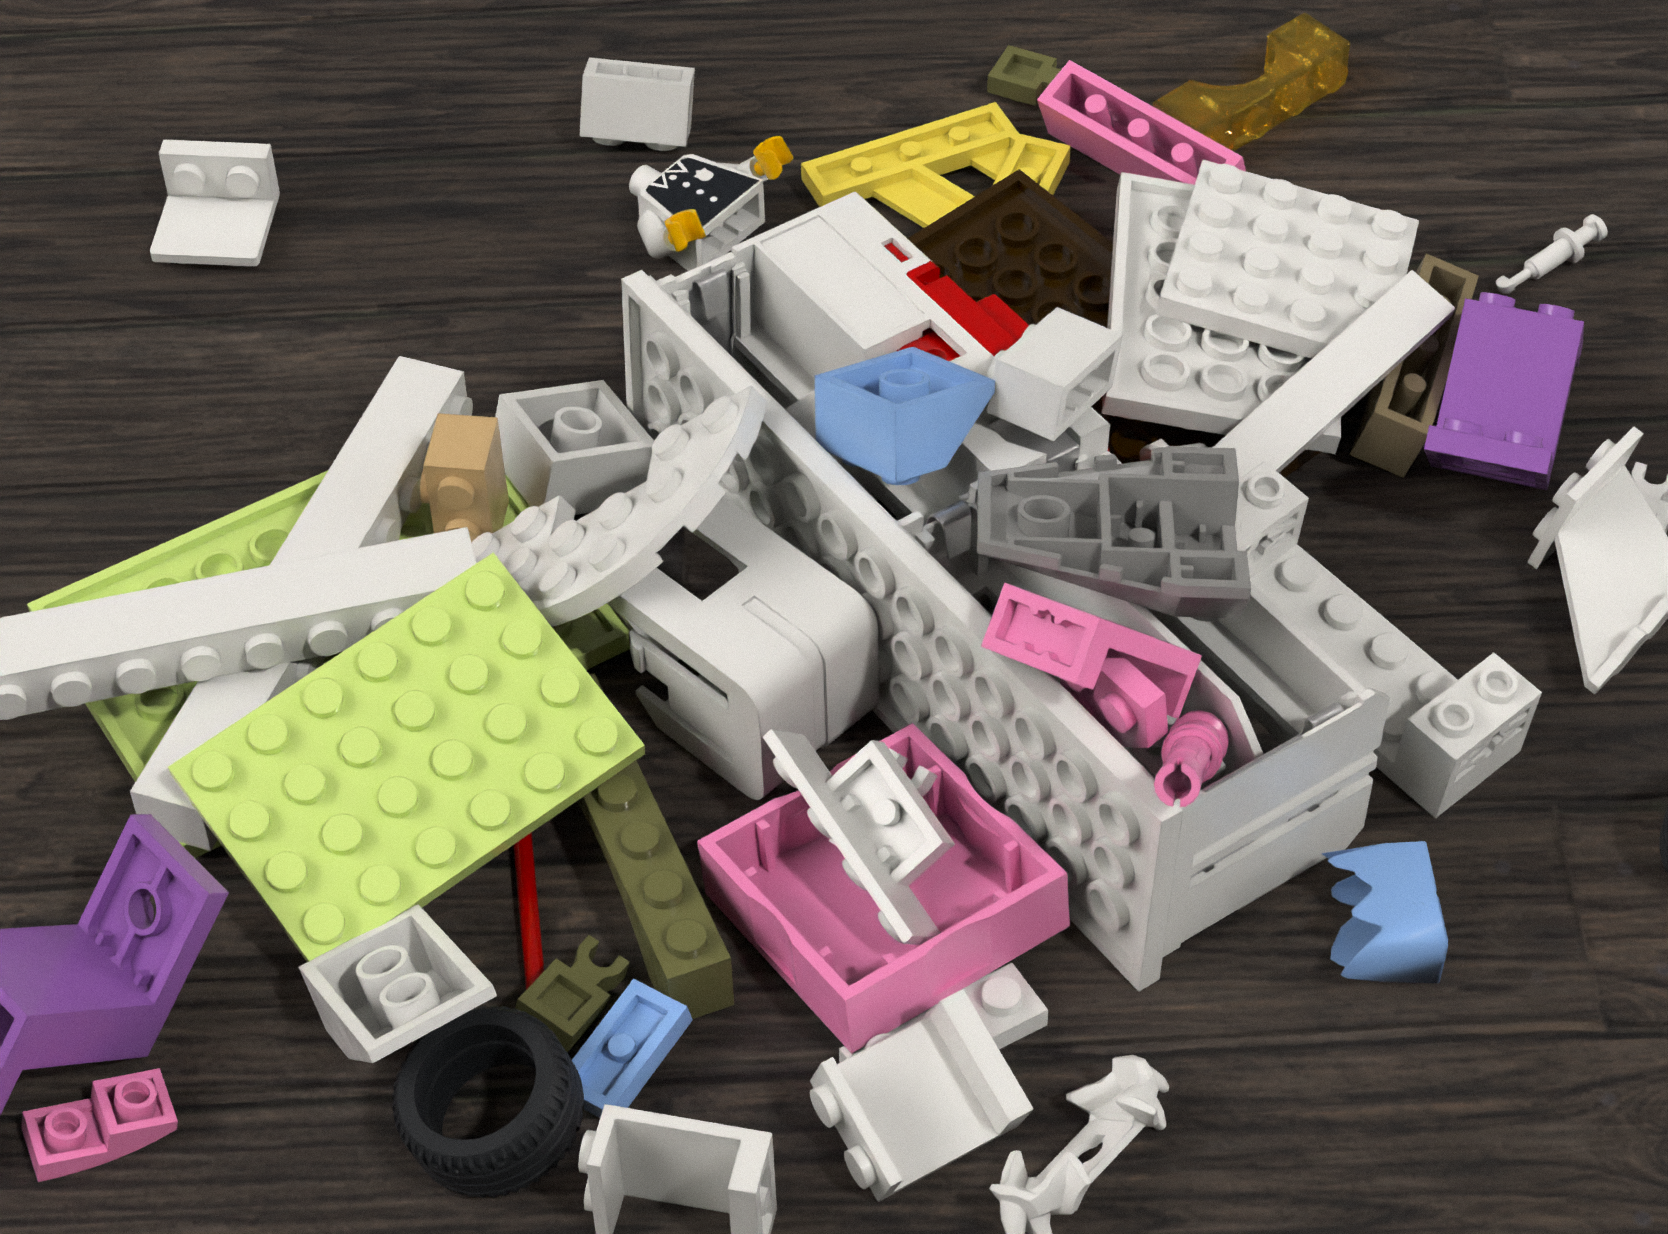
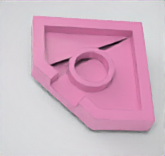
(1124, 702)

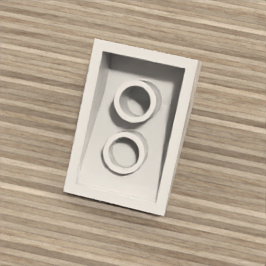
(393, 986)

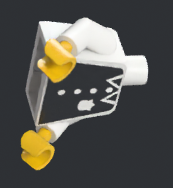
(704, 206)

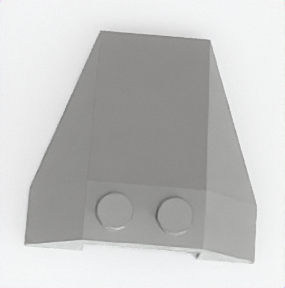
(1127, 530)

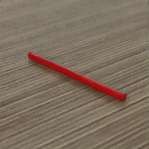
(528, 909)

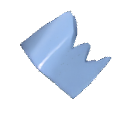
(1396, 914)

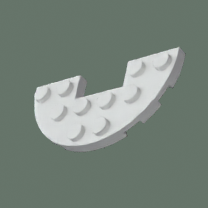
(590, 561)

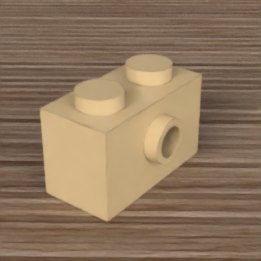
(465, 475)

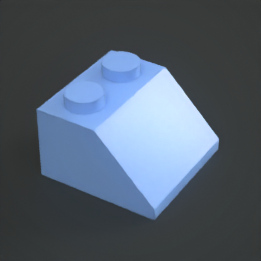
(898, 413)

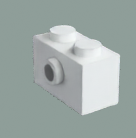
(636, 103)
(1053, 373)

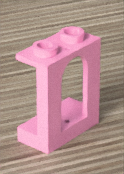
(1076, 644)

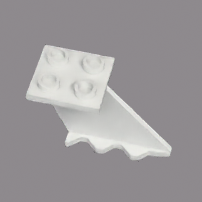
(1608, 560)

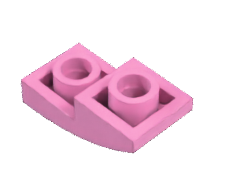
(114, 1122)

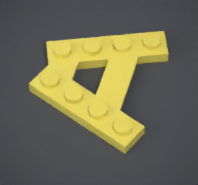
(907, 165)

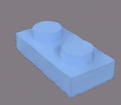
(629, 1046)

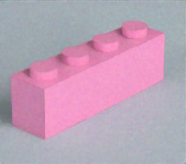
(1125, 130)

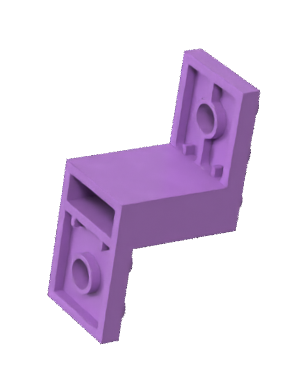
(1506, 391)
(115, 975)

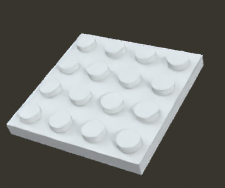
(1280, 260)

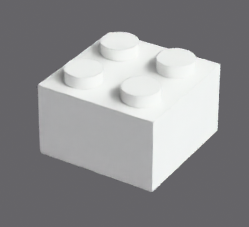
(572, 444)

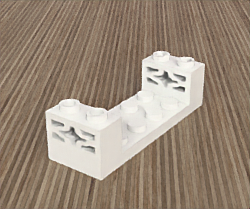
(1437, 730)

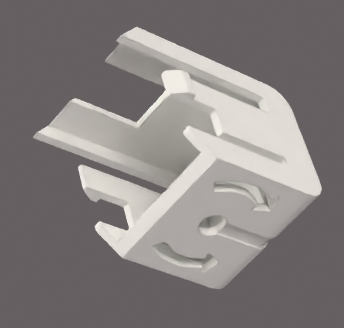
(771, 647)

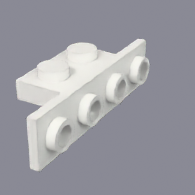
(874, 822)

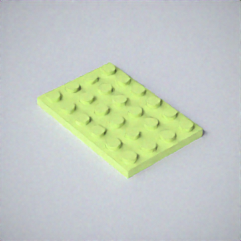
(407, 760)

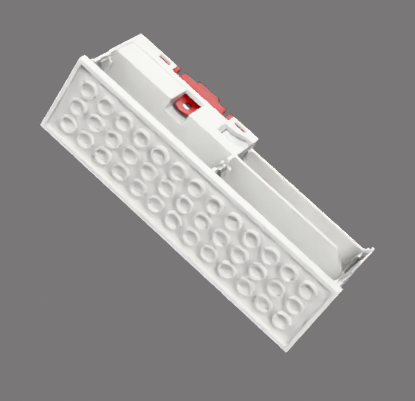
(1137, 870)

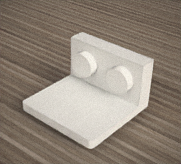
(215, 202)

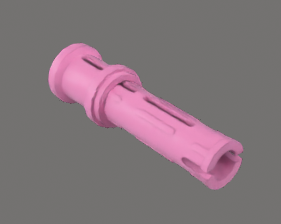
(1190, 756)

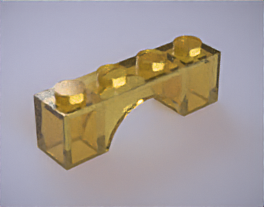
(1300, 68)

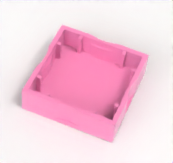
(823, 933)

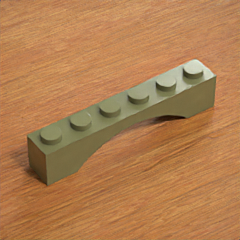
(660, 896)

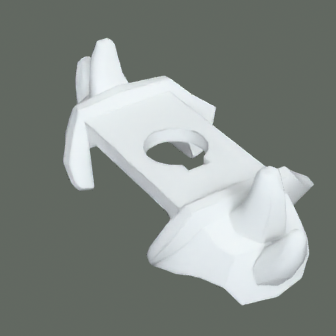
(1118, 1111)

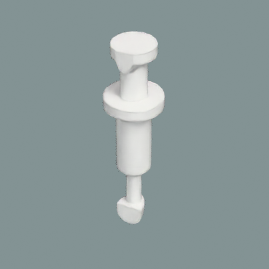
(1566, 247)

